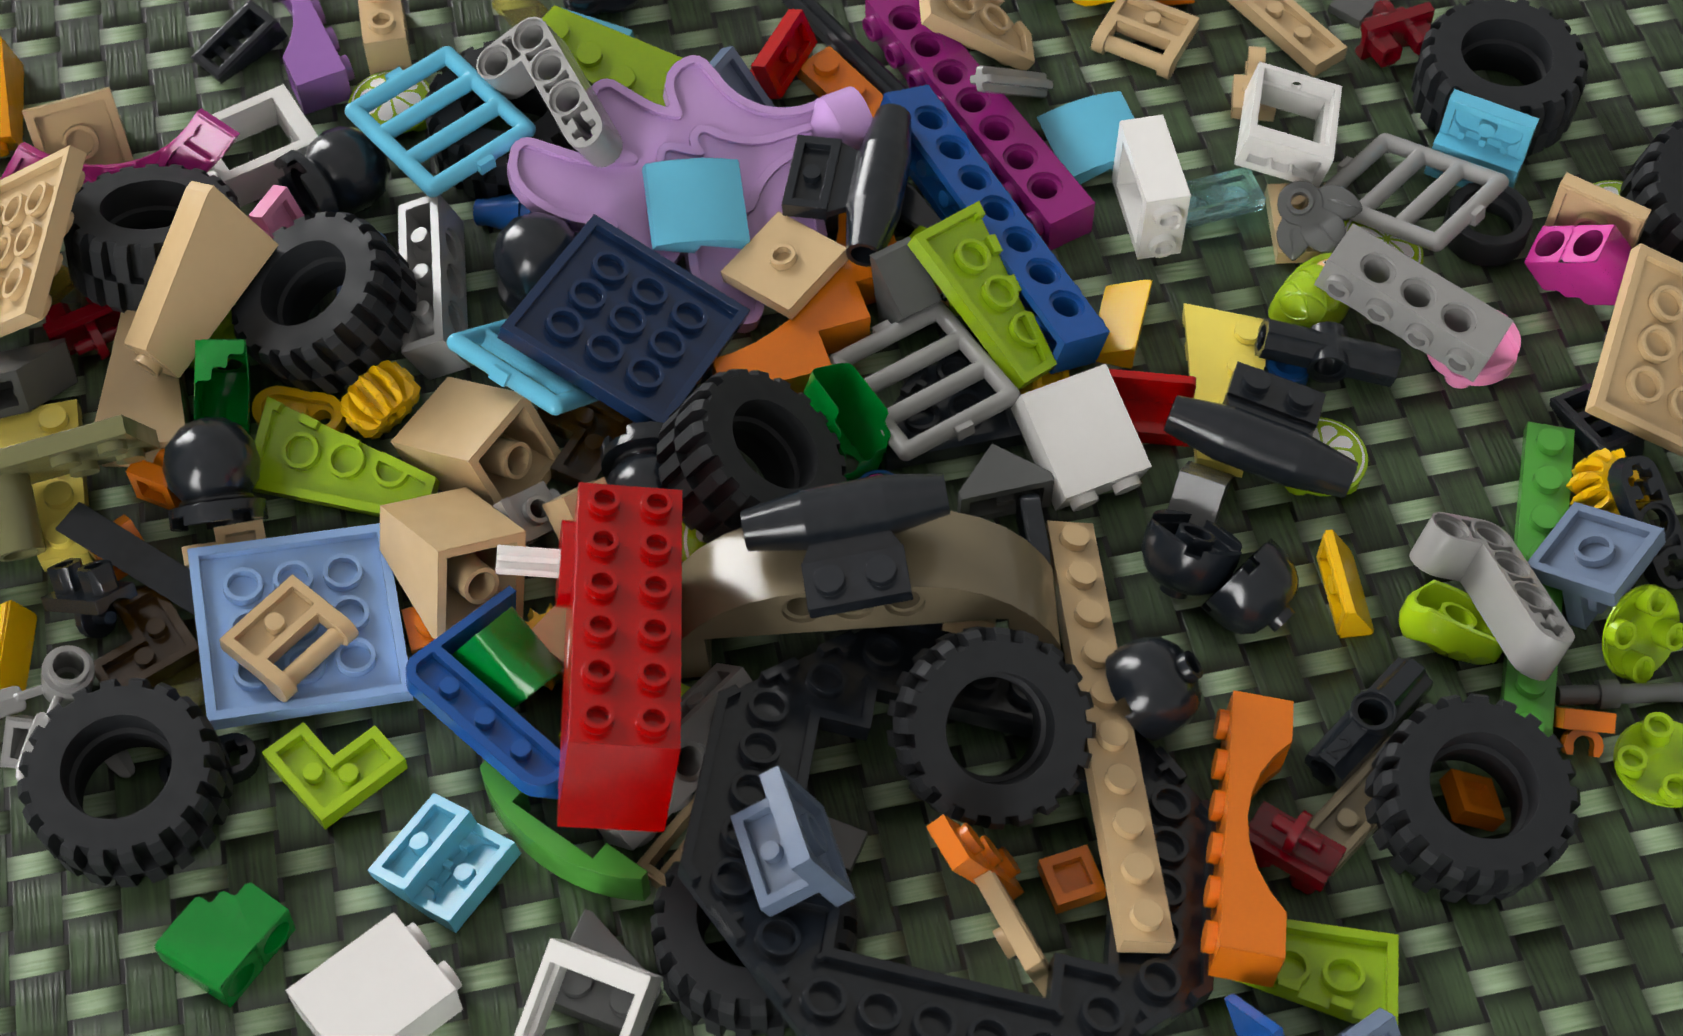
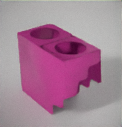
(1592, 261)

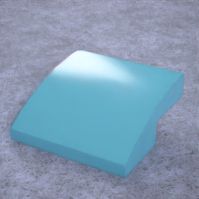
(1086, 133)
(1484, 135)
(695, 204)
(444, 862)

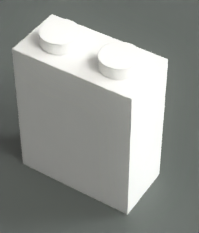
(1082, 438)
(379, 986)

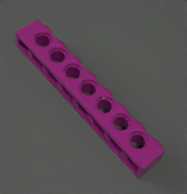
(993, 125)

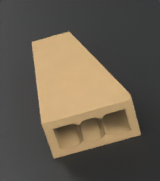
(196, 279)
(138, 395)

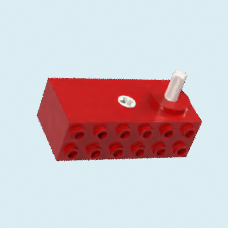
(621, 653)

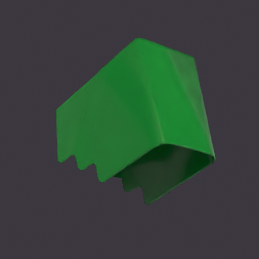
(222, 391)
(851, 413)
(509, 658)
(226, 940)

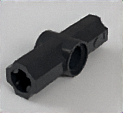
(1327, 352)
(1351, 739)

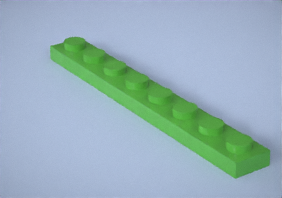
(1540, 506)

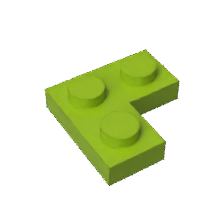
(338, 782)

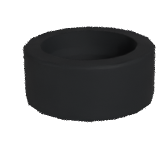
(1487, 249)

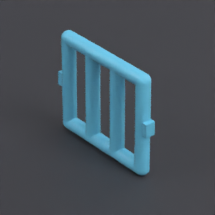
(410, 160)
(467, 345)

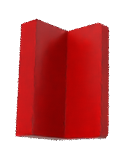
(784, 53)
(1150, 399)

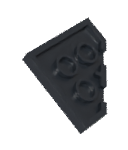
(998, 430)

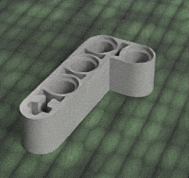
(538, 57)
(1500, 587)

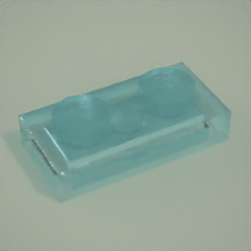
(1223, 196)

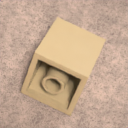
(478, 440)
(447, 554)

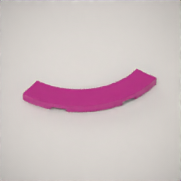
(197, 146)

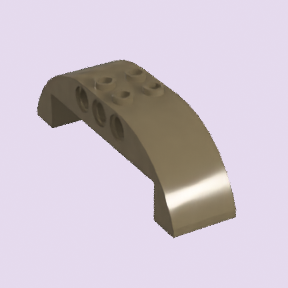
(956, 569)

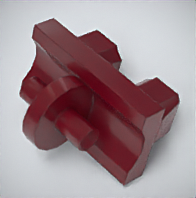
(1392, 29)
(83, 328)
(1294, 847)

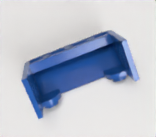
(477, 712)

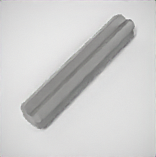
(1011, 82)

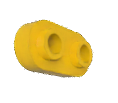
(315, 404)

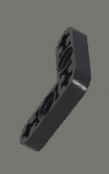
(1649, 484)

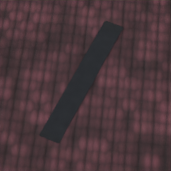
(129, 554)

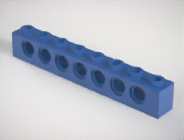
(955, 177)

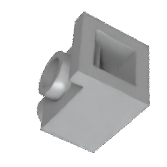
(527, 510)

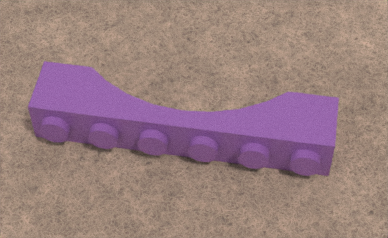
(312, 61)

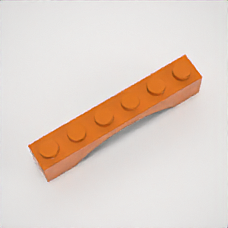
(1246, 919)

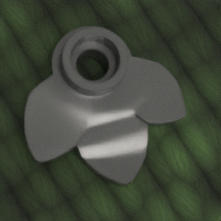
(1319, 223)

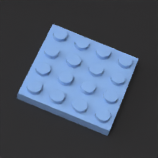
(343, 570)

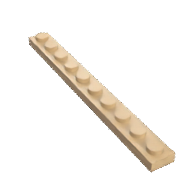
(1114, 774)

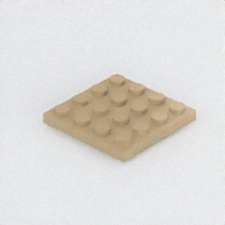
(32, 229)
(1642, 355)

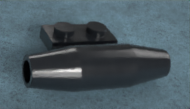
(864, 184)
(1265, 432)
(849, 536)

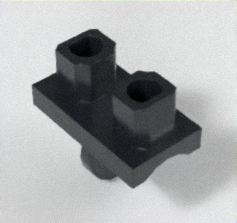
(88, 594)

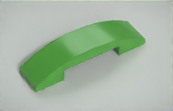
(605, 874)

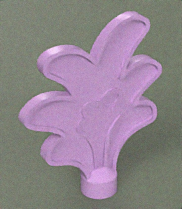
(699, 121)

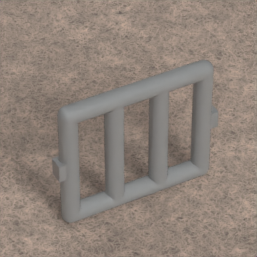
(1416, 157)
(957, 338)

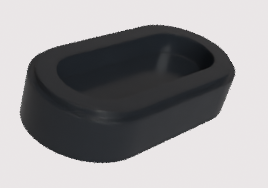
(1031, 523)

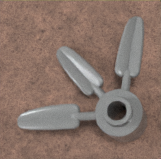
(59, 663)

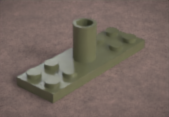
(67, 452)

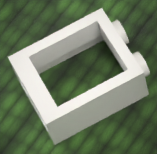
(255, 115)
(1283, 153)
(1150, 187)
(568, 955)

